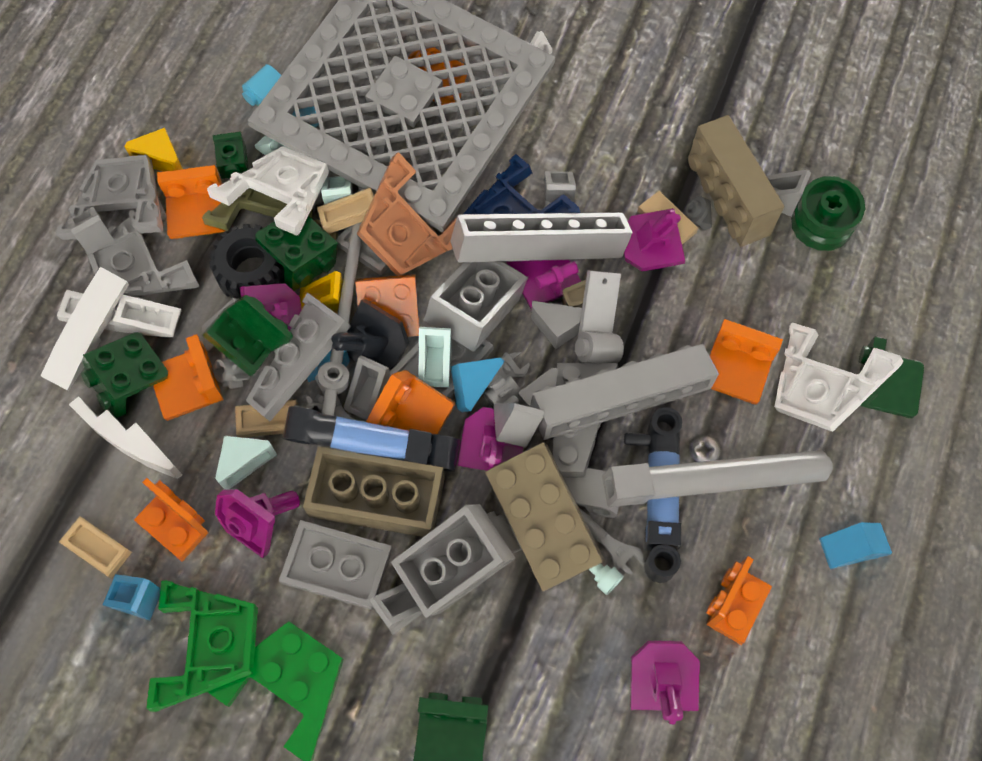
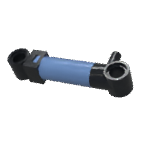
(346, 434)
(663, 524)

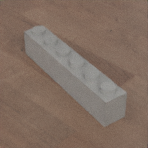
(539, 236)
(624, 390)

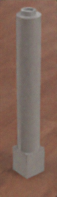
(641, 483)

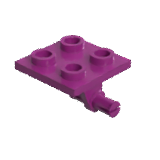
(546, 278)

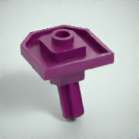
(654, 241)
(277, 299)
(479, 443)
(252, 518)
(665, 679)

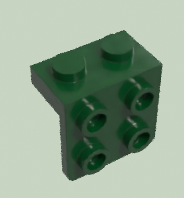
(300, 255)
(247, 333)
(121, 371)
(901, 391)
(450, 729)

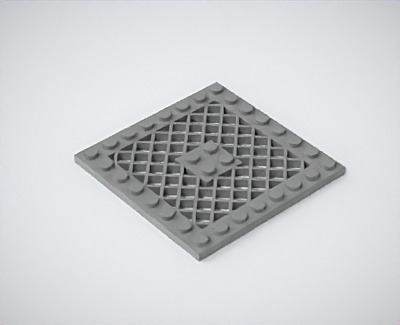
(405, 95)

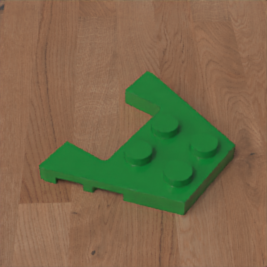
(218, 644)
(300, 674)

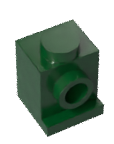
(230, 154)

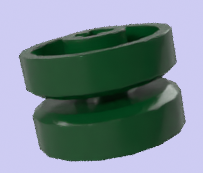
(828, 213)

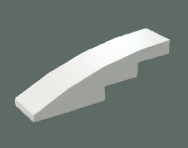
(131, 315)
(84, 328)
(131, 442)

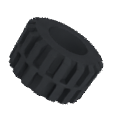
(235, 249)

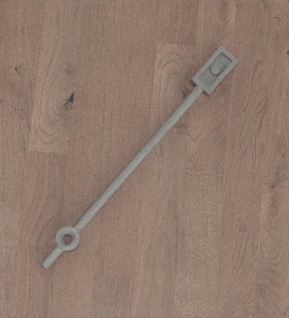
(337, 385)

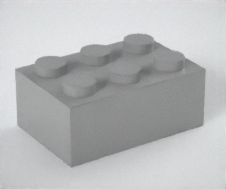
(475, 300)
(452, 560)

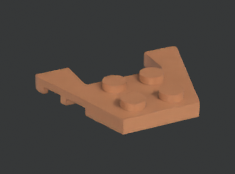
(396, 229)

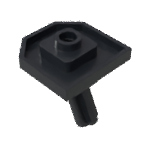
(374, 336)

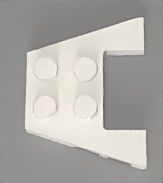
(283, 176)
(823, 392)

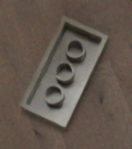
(734, 181)
(374, 492)
(544, 517)

